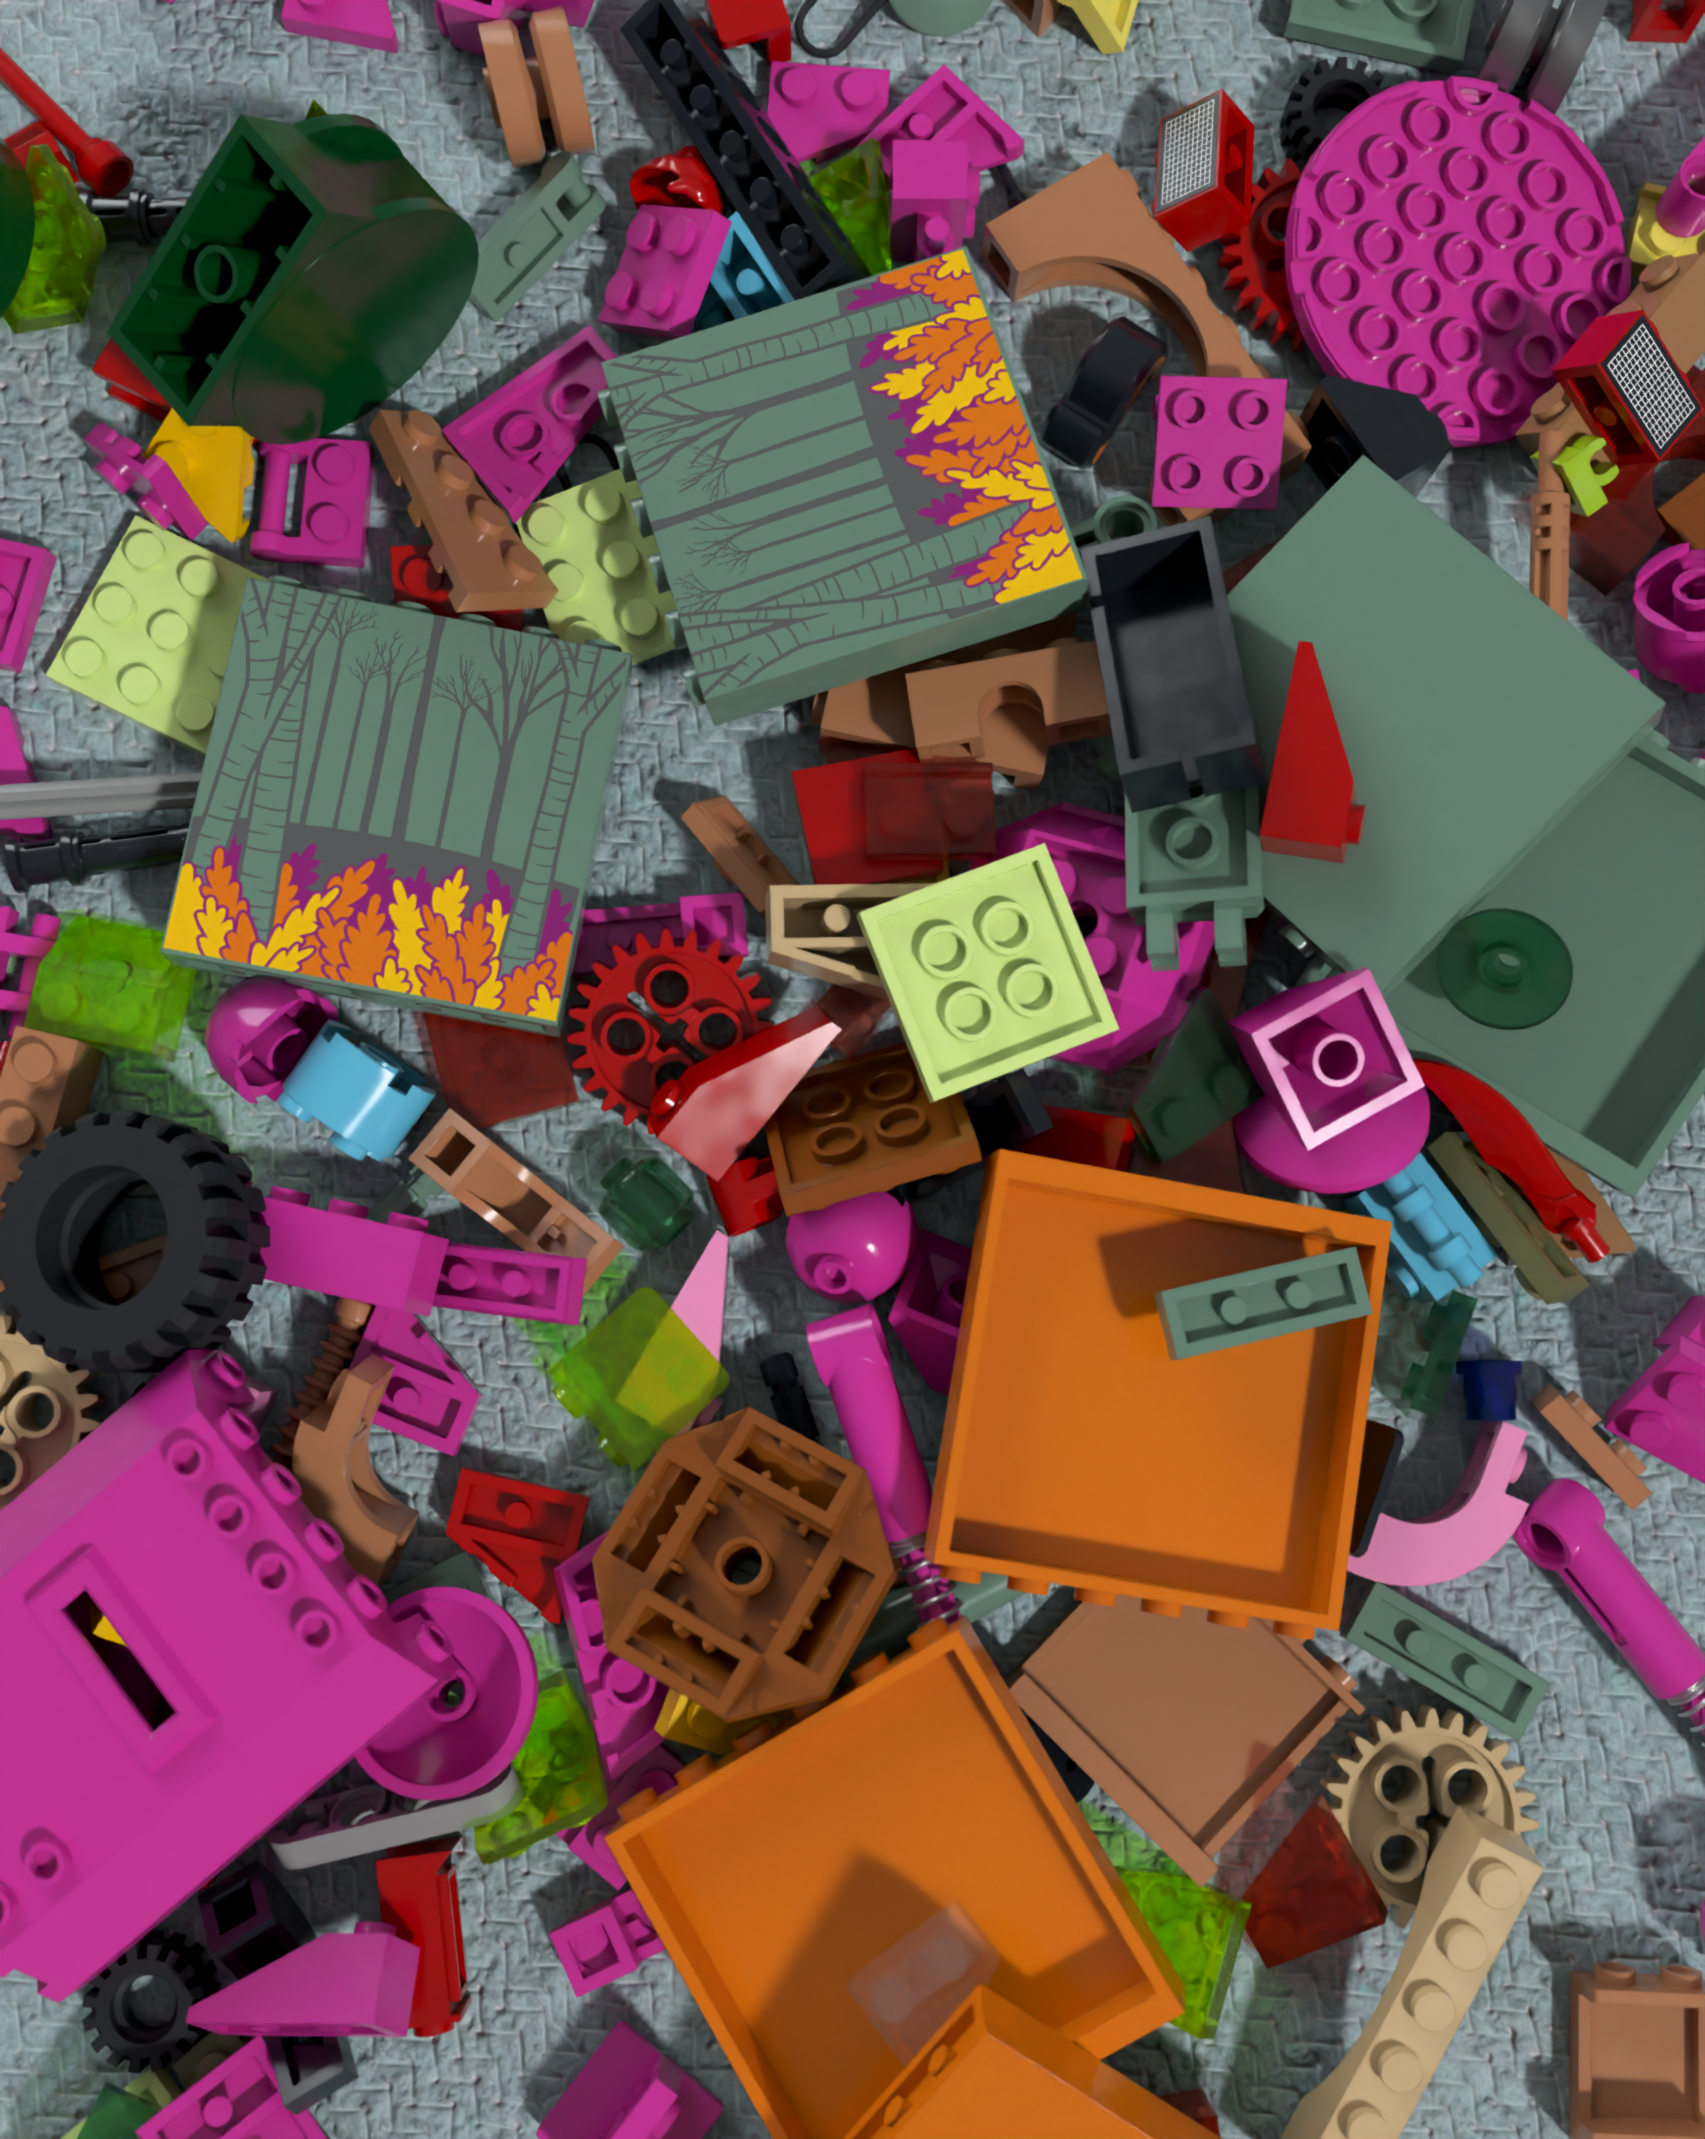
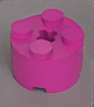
(1672, 616)

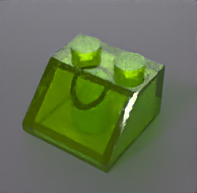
(111, 990)

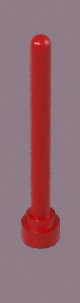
(99, 161)

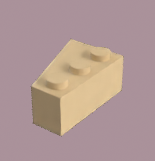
(819, 933)

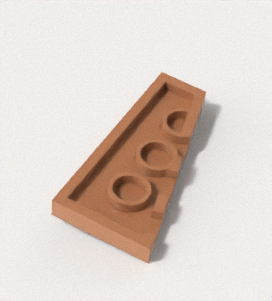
(467, 530)

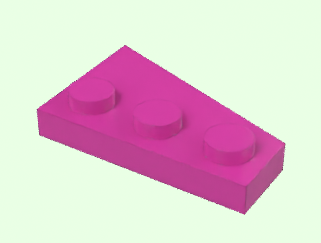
(533, 422)

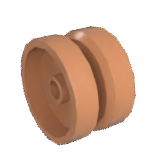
(536, 87)

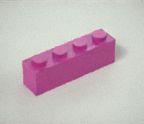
(349, 1255)

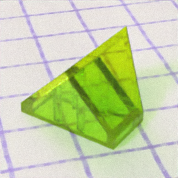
(859, 202)

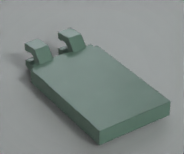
(1196, 866)

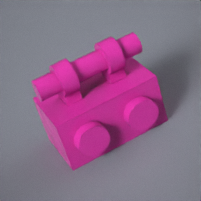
(930, 198)

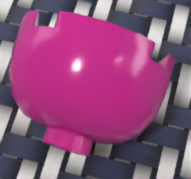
(263, 1032)
(853, 1247)

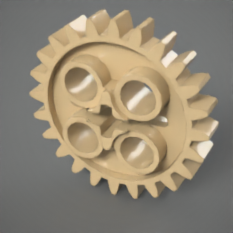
(29, 1444)
(1372, 1818)

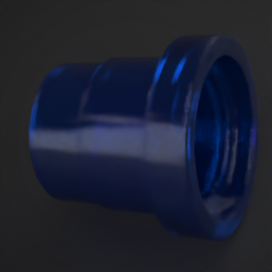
(1490, 1388)

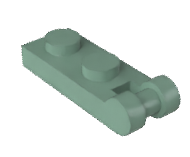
(533, 235)

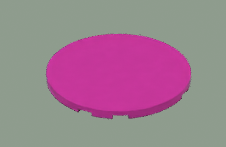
(1453, 251)

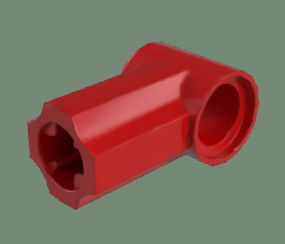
(746, 1195)

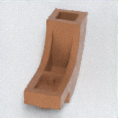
(511, 1196)
(338, 1476)

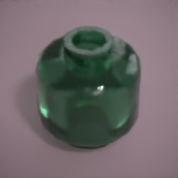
(646, 1203)

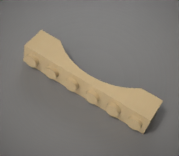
(1460, 1923)

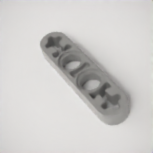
(331, 1831)

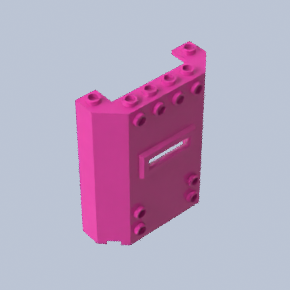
(239, 1623)

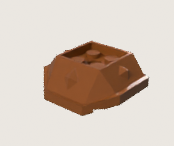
(701, 1509)

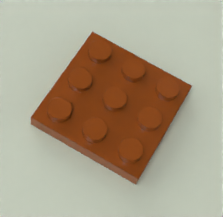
(864, 1131)

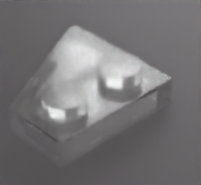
(924, 1978)

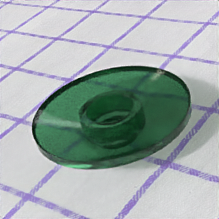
(1502, 993)

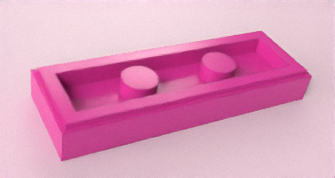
(511, 1283)

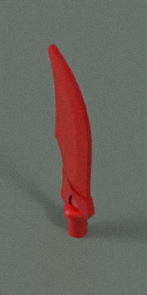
(1515, 1149)

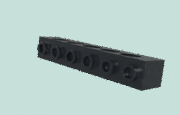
(743, 149)

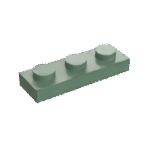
(1262, 1303)
(1445, 1659)

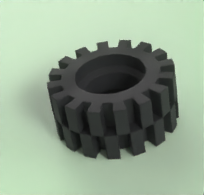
(1320, 89)
(111, 2010)

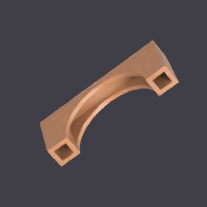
(1102, 236)

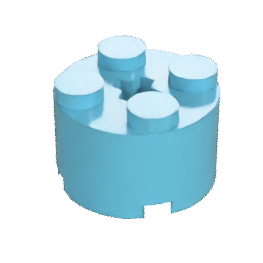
(356, 1092)

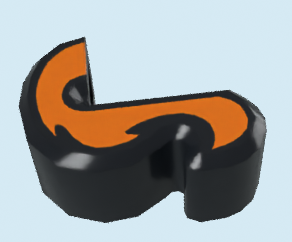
(1103, 391)

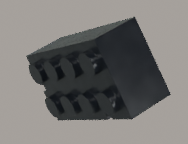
(1171, 666)

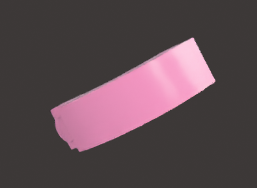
(1462, 1530)

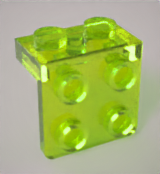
(63, 250)
(638, 1378)
(558, 1774)
(1198, 1934)

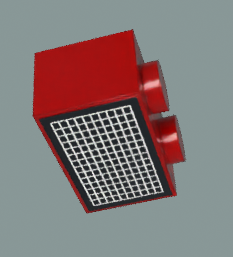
(1204, 171)
(1628, 388)

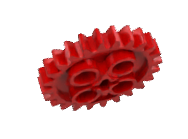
(1254, 251)
(712, 989)

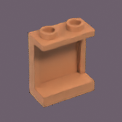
(1636, 2053)

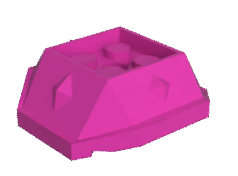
(1092, 868)

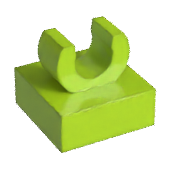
(1578, 476)

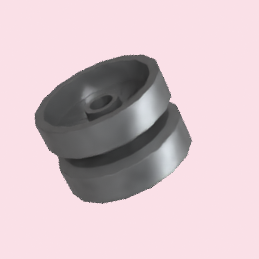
(1545, 41)

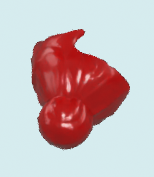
(678, 181)

